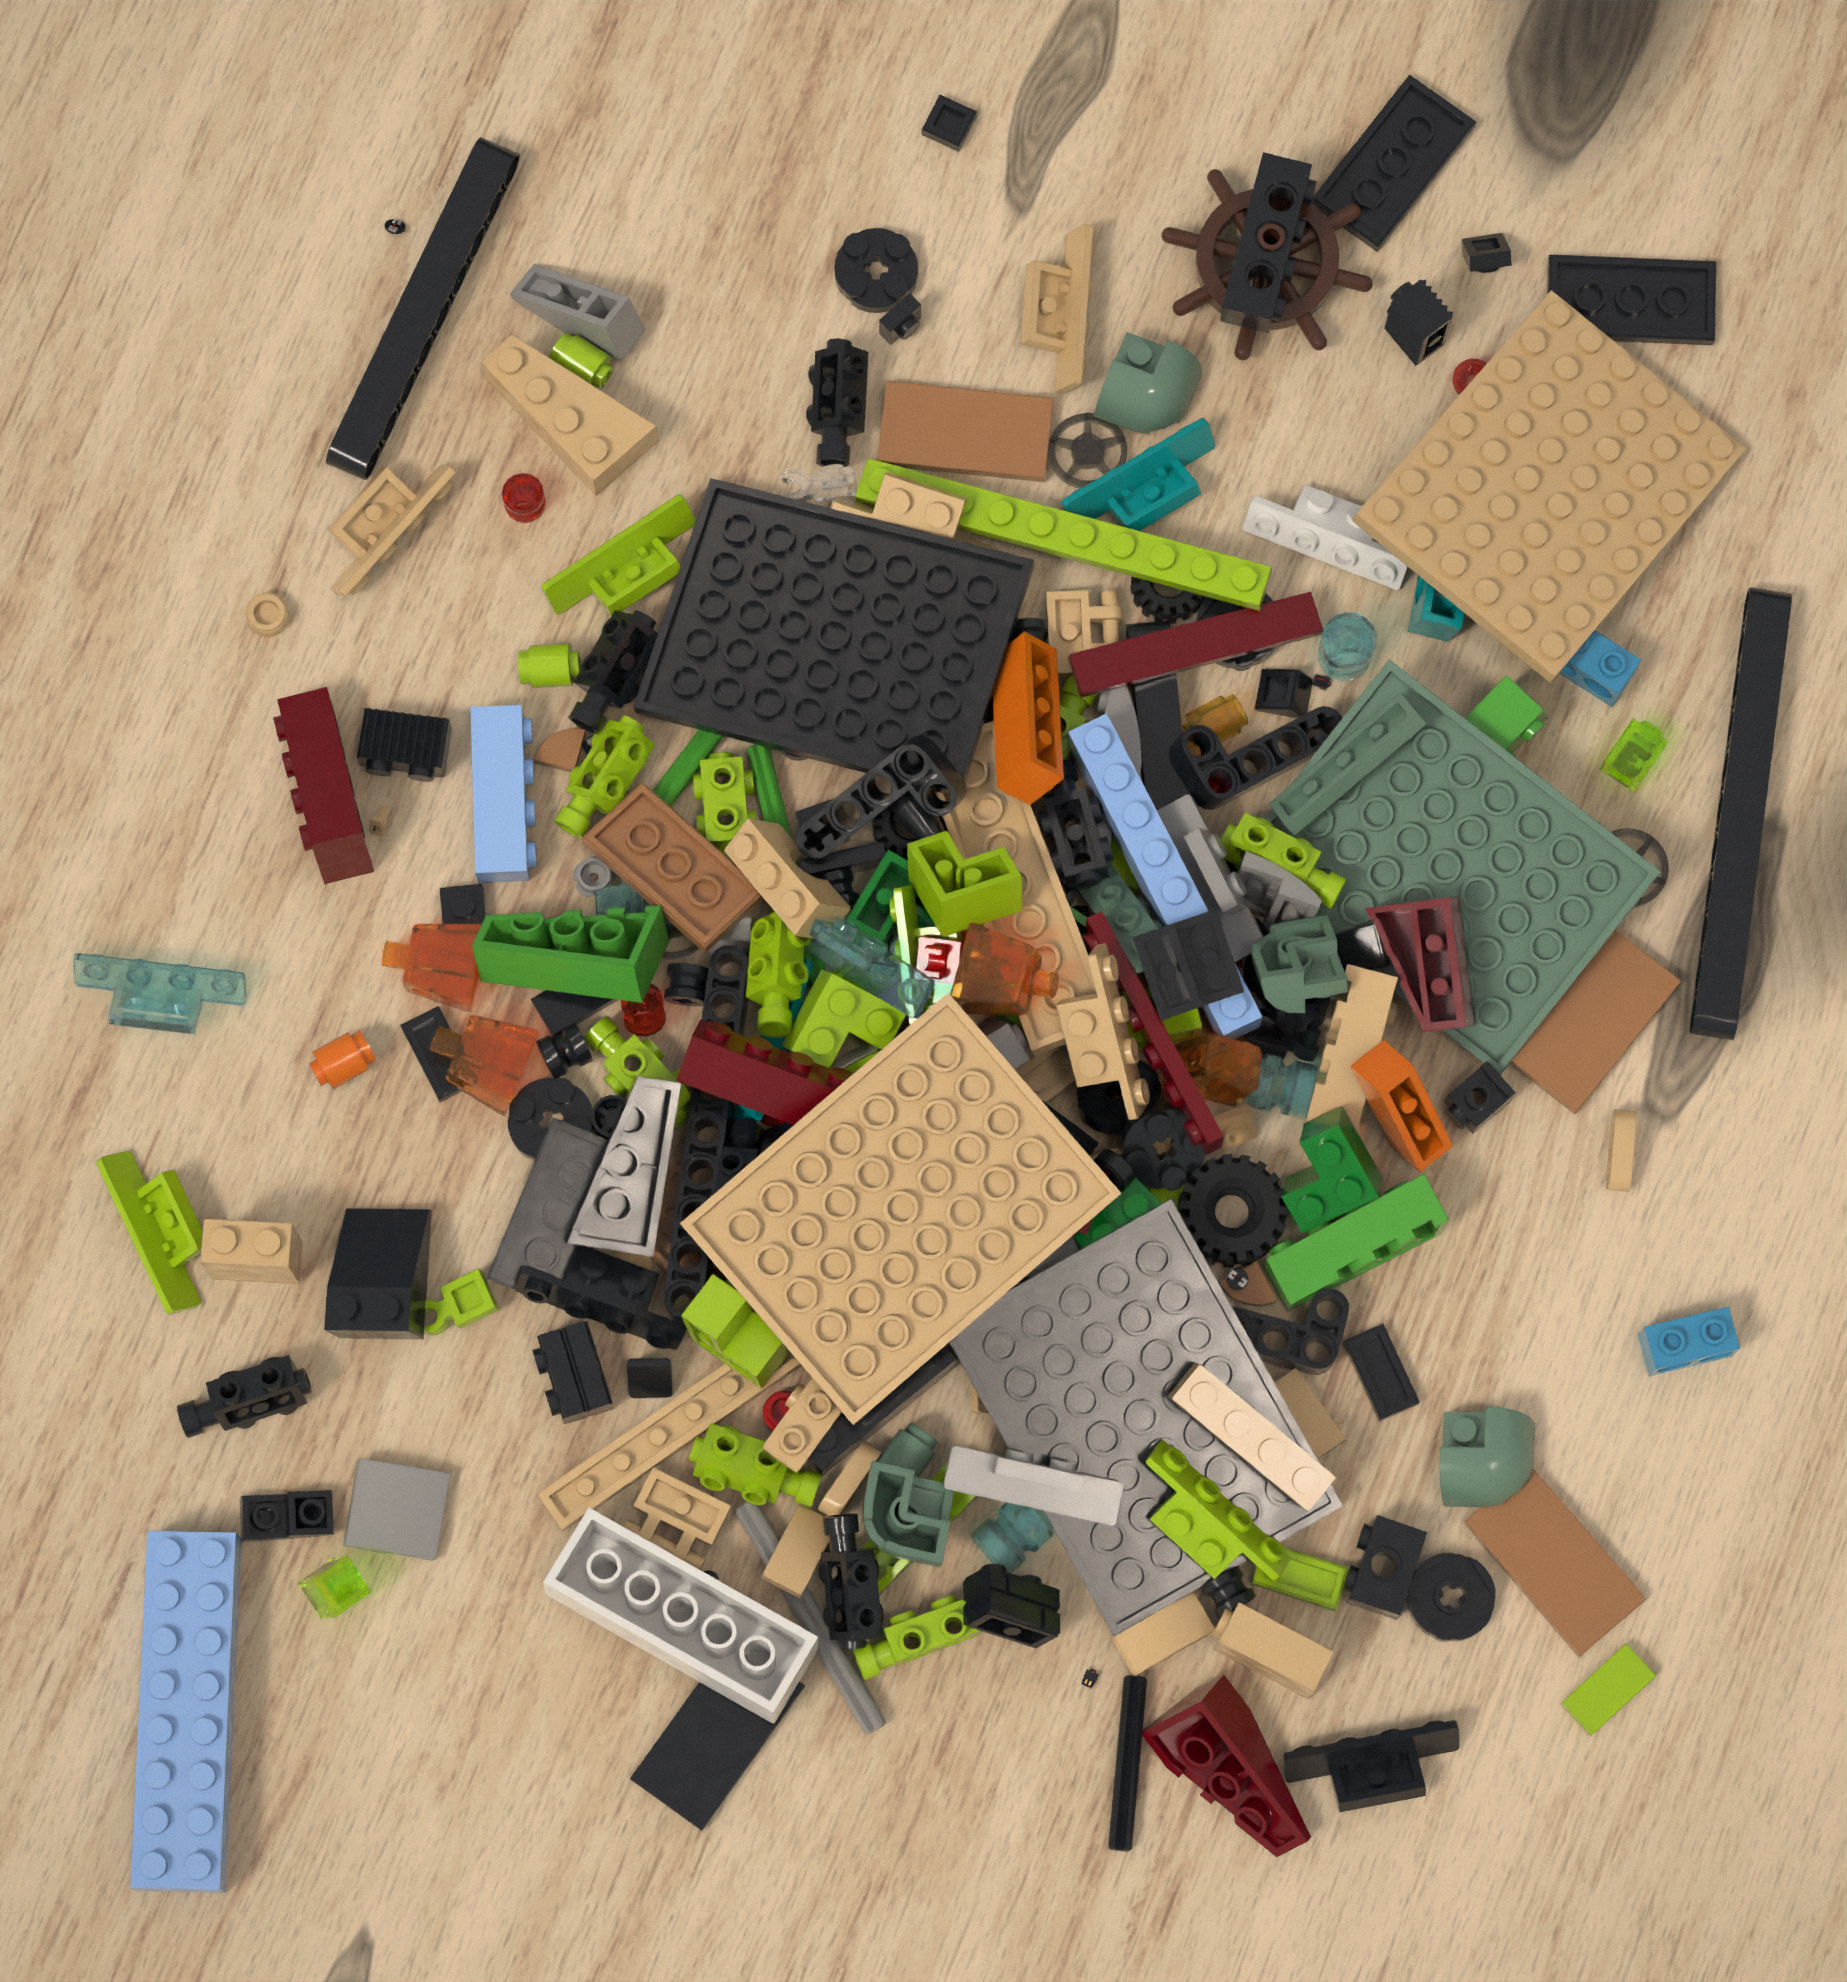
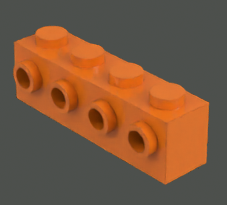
(1028, 720)

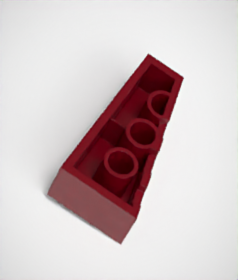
(323, 785)

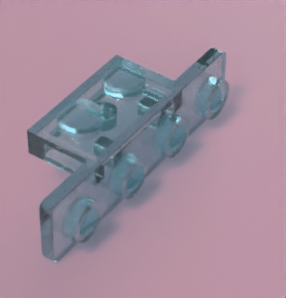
(870, 965)
(158, 993)

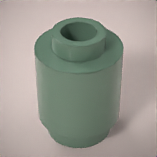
(910, 1449)

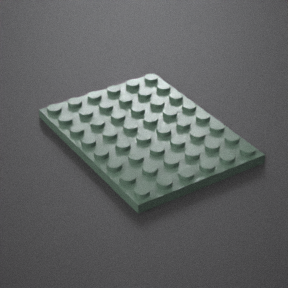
(1475, 824)

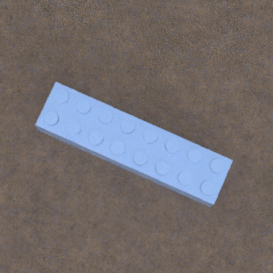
(186, 1712)

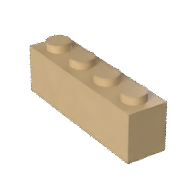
(1251, 1436)

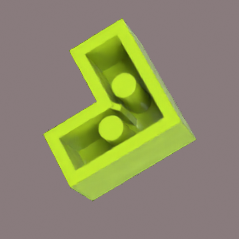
(962, 889)
(832, 1012)
(733, 1332)

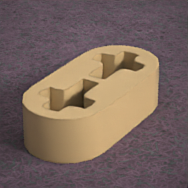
(1621, 1150)
(849, 1480)

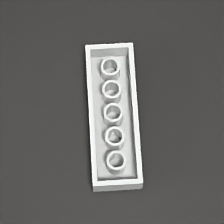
(681, 1615)

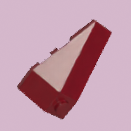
(1223, 1752)

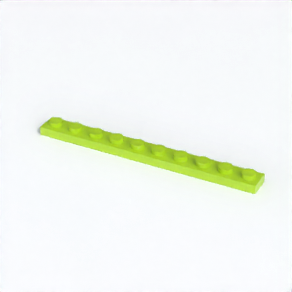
(1090, 540)

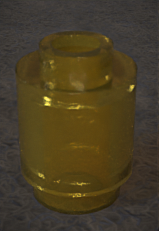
(1221, 715)

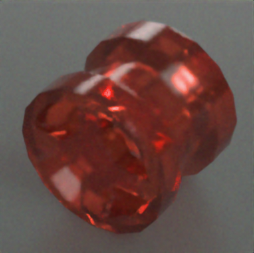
(518, 490)
(646, 1023)

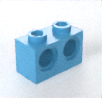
(1601, 668)
(1688, 1341)

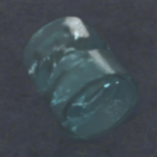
(1347, 646)
(1296, 1090)
(1011, 1535)

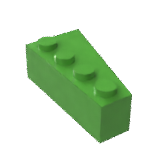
(1508, 715)
(574, 952)
(1356, 1243)

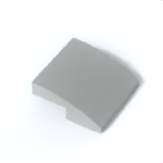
(1275, 891)
(396, 1509)

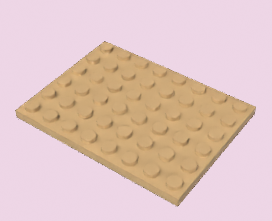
(1549, 485)
(900, 1208)

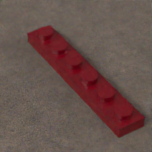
(1160, 1049)

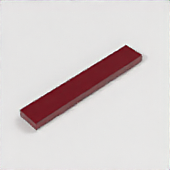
(1195, 644)

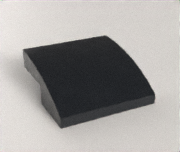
(1188, 964)

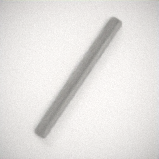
(811, 1619)

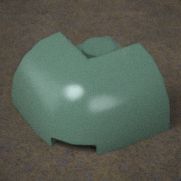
(1148, 385)
(1299, 963)
(1485, 1456)
(907, 1514)

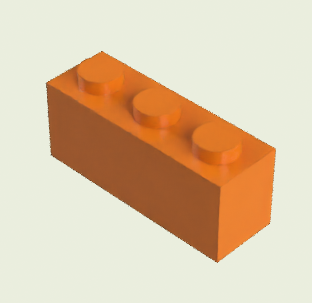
(1401, 1105)

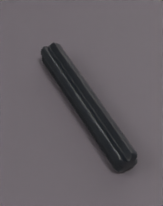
(1127, 1763)

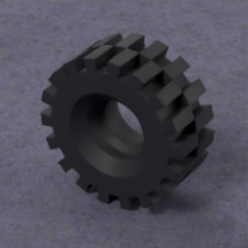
(1255, 1188)

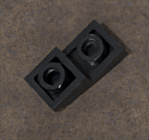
(286, 1516)

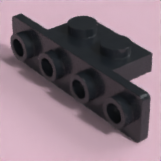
(605, 1292)
(1374, 1767)

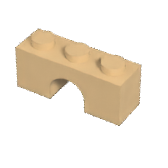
(768, 861)

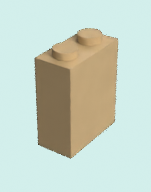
(251, 1251)
(1271, 1649)

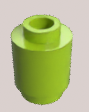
(582, 359)
(549, 665)

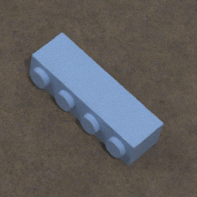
(500, 793)

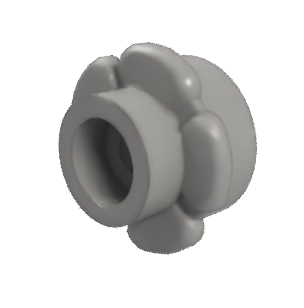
(591, 866)

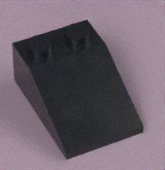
(380, 1275)

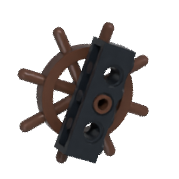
(1273, 225)

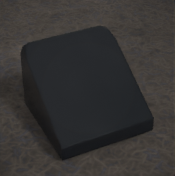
(1283, 692)
(650, 1378)

